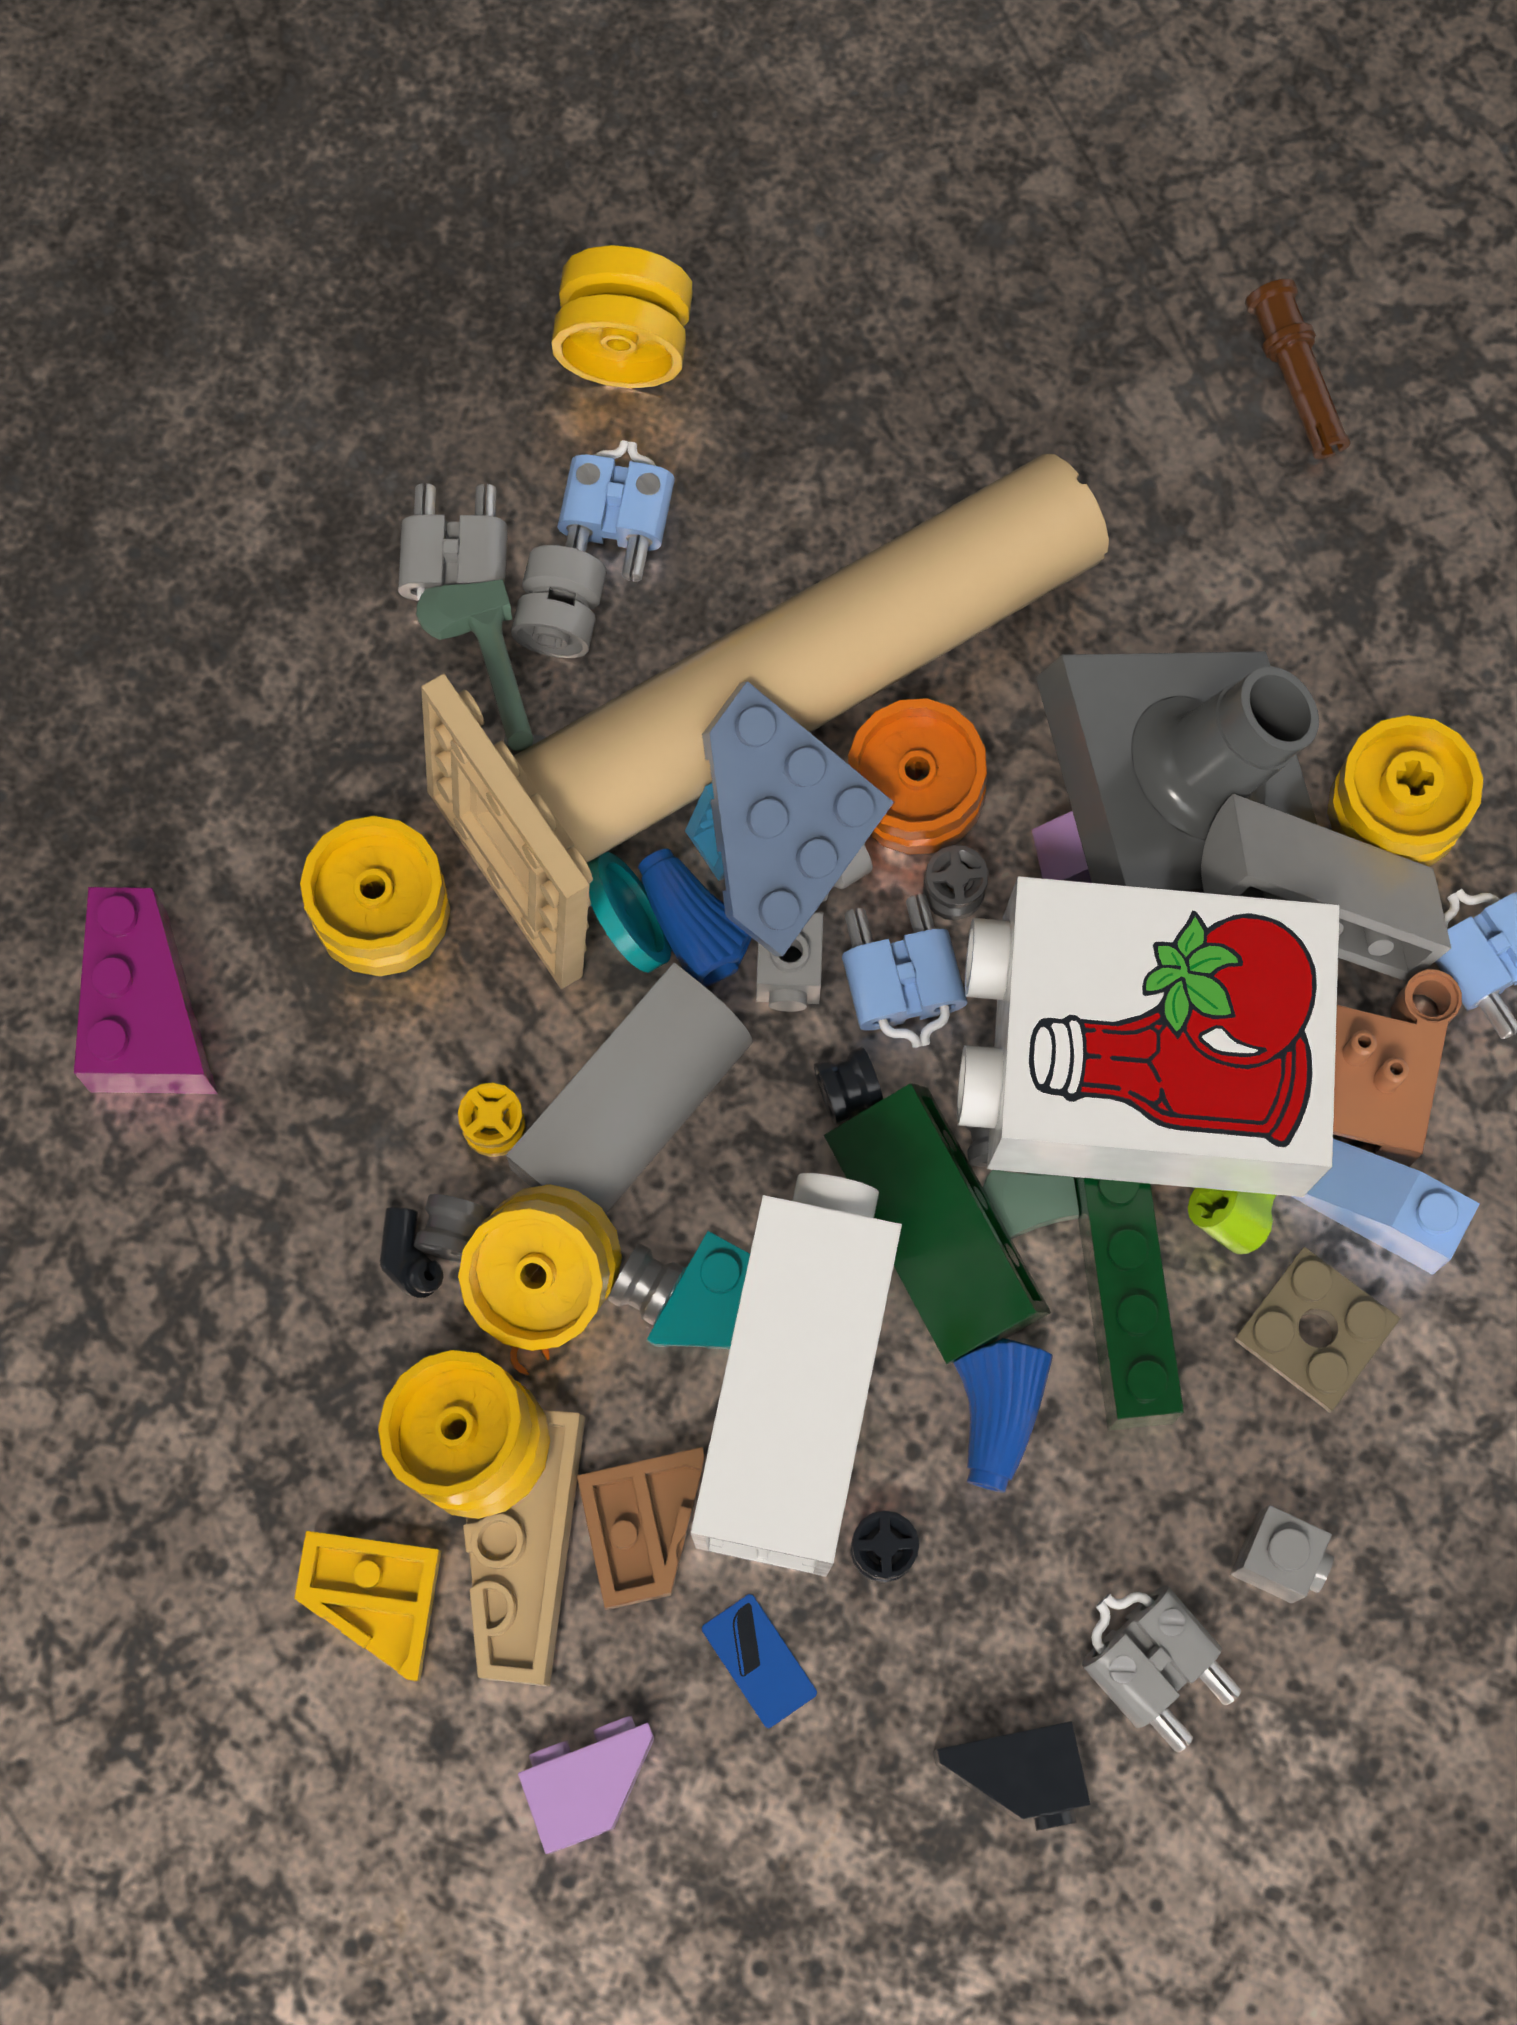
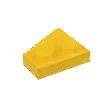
(372, 1594)

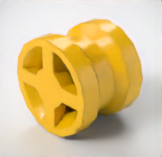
(484, 1108)

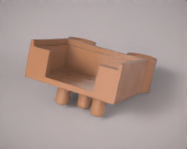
(1392, 1067)

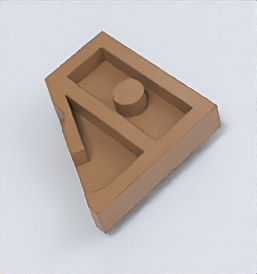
(640, 1524)

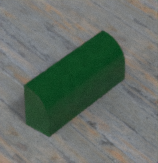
(951, 1239)

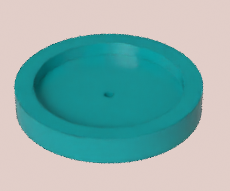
(626, 913)

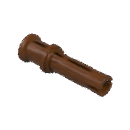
(1290, 345)

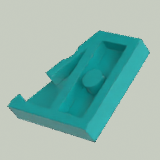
(705, 1299)

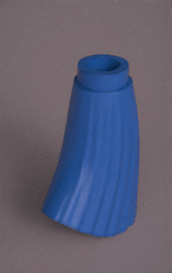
(692, 919)
(1004, 1399)

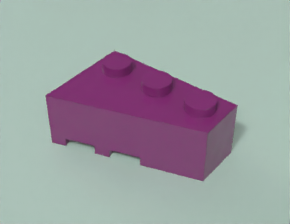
(135, 1001)

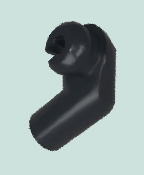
(402, 1260)

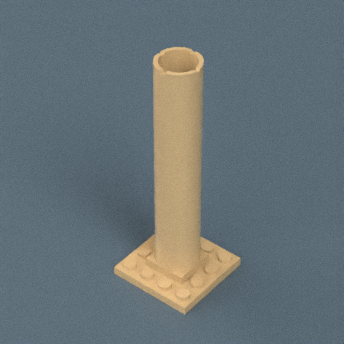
(820, 653)

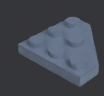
(781, 816)

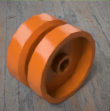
(927, 740)

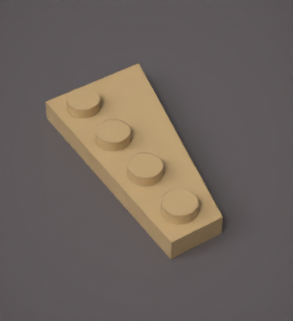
(522, 1565)

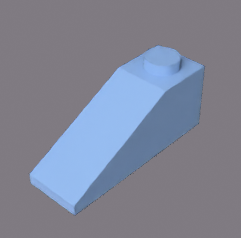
(1392, 1206)

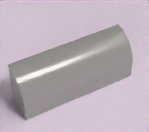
(1387, 902)
(633, 1092)

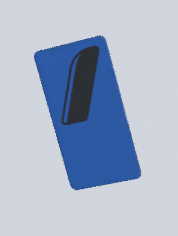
(759, 1661)

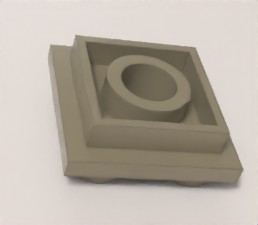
(1355, 1319)

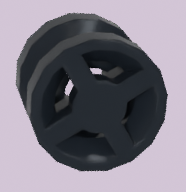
(848, 1085)
(894, 1535)

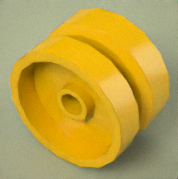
(622, 317)
(1407, 789)
(375, 895)
(540, 1267)
(464, 1434)

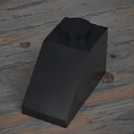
(1023, 1773)

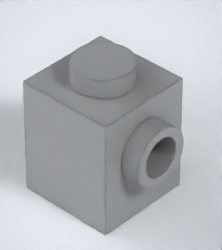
(794, 978)
(1284, 1555)

